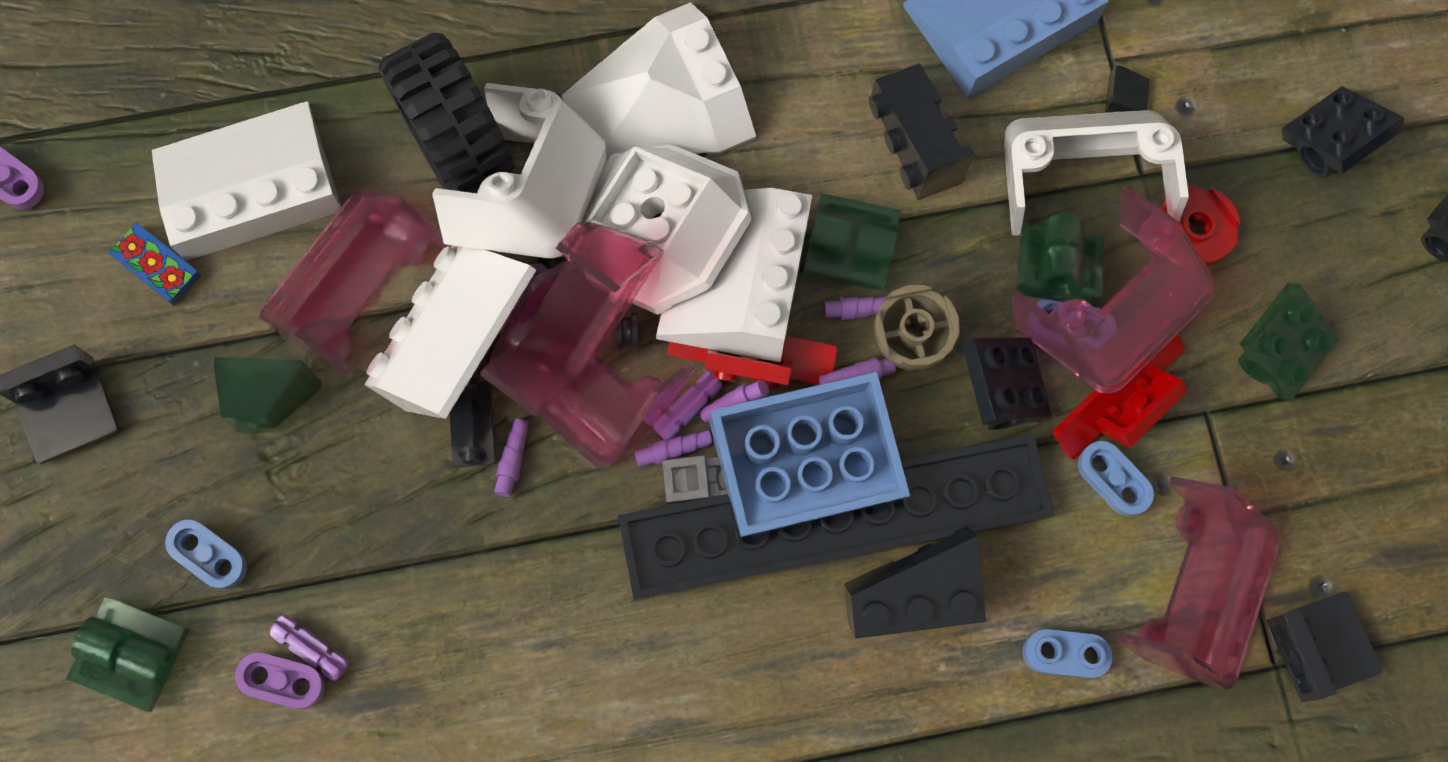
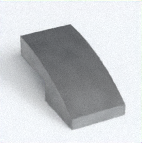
(692, 479)

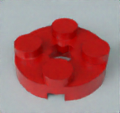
(1220, 220)

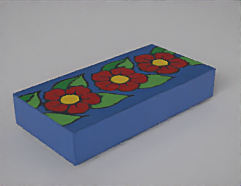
(154, 263)

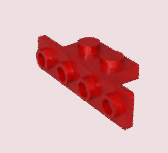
(800, 361)
(1126, 413)

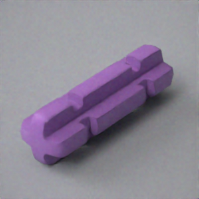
(688, 406)
(309, 647)

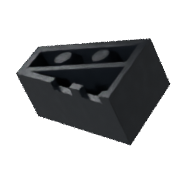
(919, 132)
(921, 591)

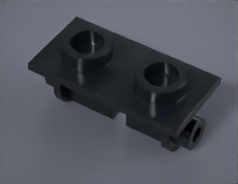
(472, 426)

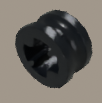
(628, 332)

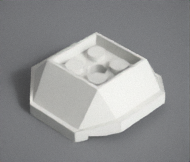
(699, 220)

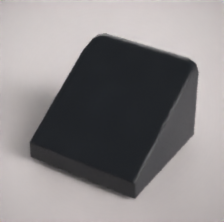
(1126, 91)

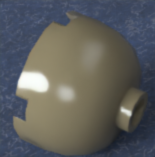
(916, 328)

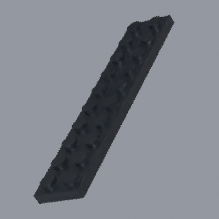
(969, 486)

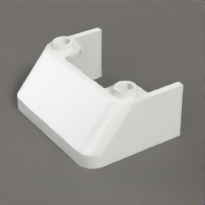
(1037, 141)
(540, 205)

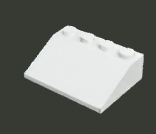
(243, 182)
(754, 291)
(448, 329)

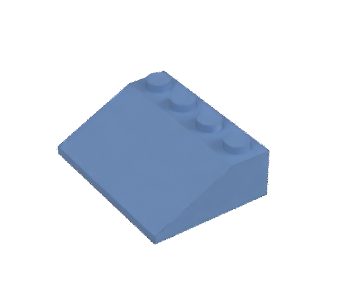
(996, 37)
(808, 454)

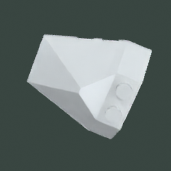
(666, 89)

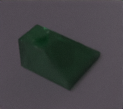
(261, 391)

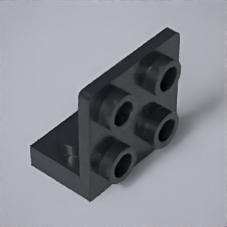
(60, 403)
(1324, 647)

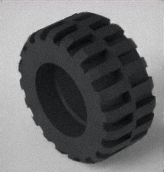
(446, 113)

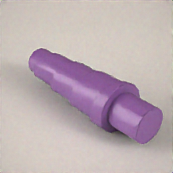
(852, 307)
(882, 367)
(742, 394)
(672, 448)
(510, 463)

